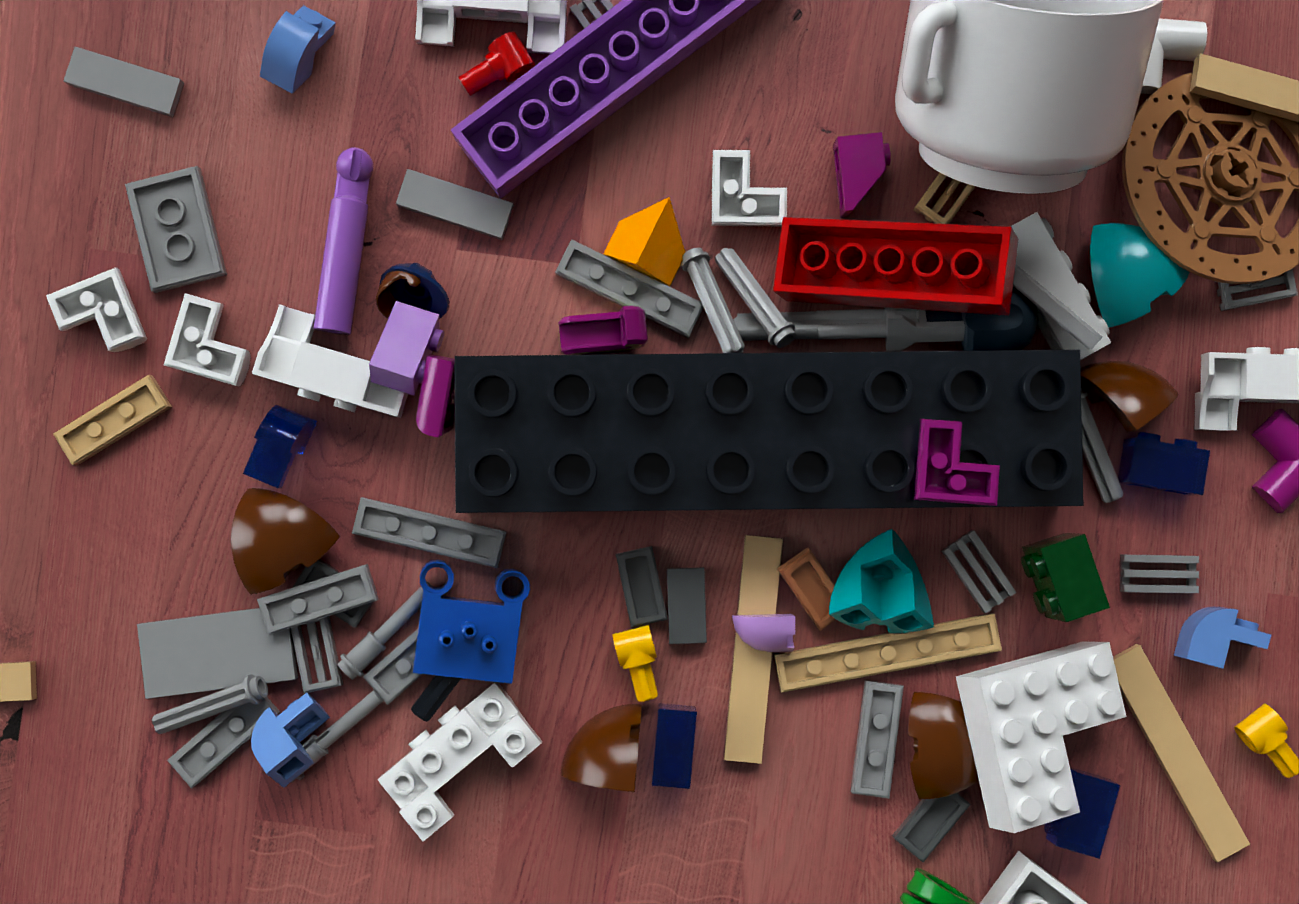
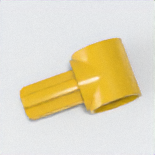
(636, 652)
(1266, 734)

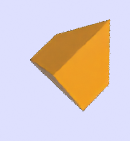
(649, 242)

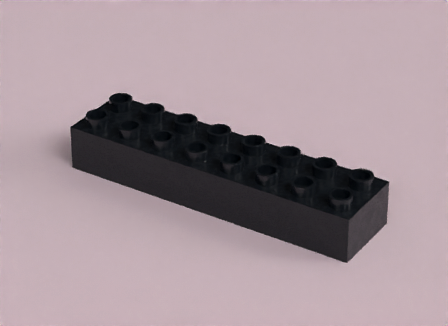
(758, 429)

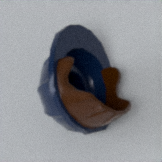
(412, 286)

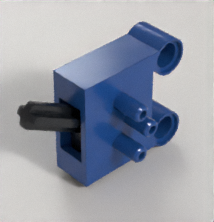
(451, 651)

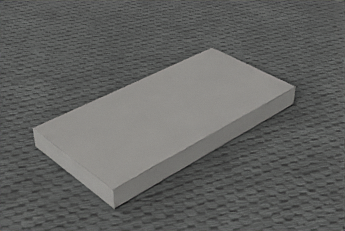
(212, 653)

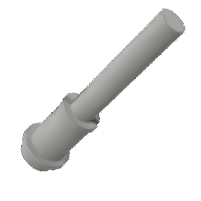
(373, 643)
(317, 746)

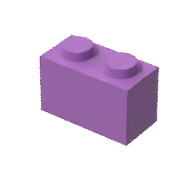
(403, 348)

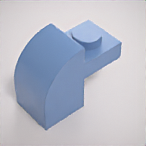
(292, 47)
(1208, 634)
(278, 738)

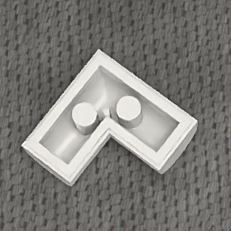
(1173, 41)
(738, 203)
(103, 299)
(194, 346)

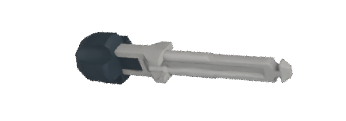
(909, 326)

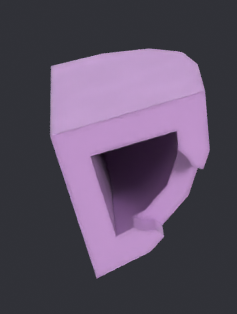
(766, 631)

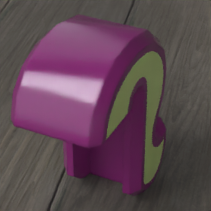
(604, 332)

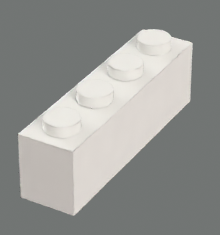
(1052, 269)

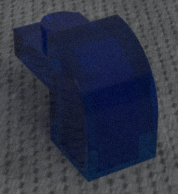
(279, 439)

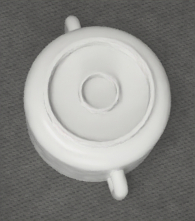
(1023, 87)

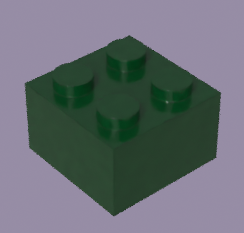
(1064, 577)

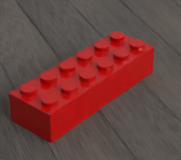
(897, 265)

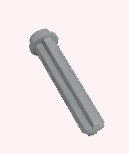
(696, 264)
(779, 330)
(1097, 457)
(251, 690)

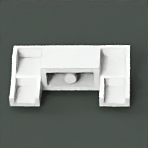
(544, 17)
(318, 370)
(1243, 378)
(443, 754)

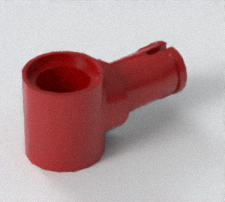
(505, 60)

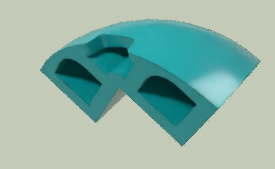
(1129, 272)
(882, 588)

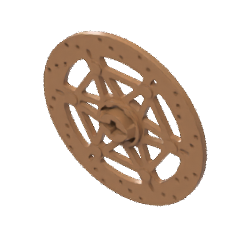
(1225, 176)

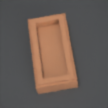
(810, 586)

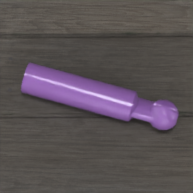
(344, 243)

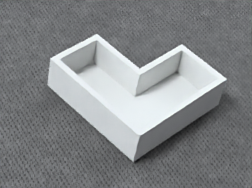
(1019, 723)

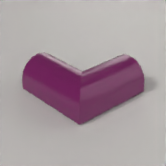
(437, 397)
(1281, 439)
(943, 476)

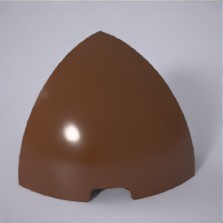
(1129, 390)
(275, 537)
(942, 746)
(606, 750)

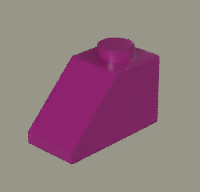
(858, 166)

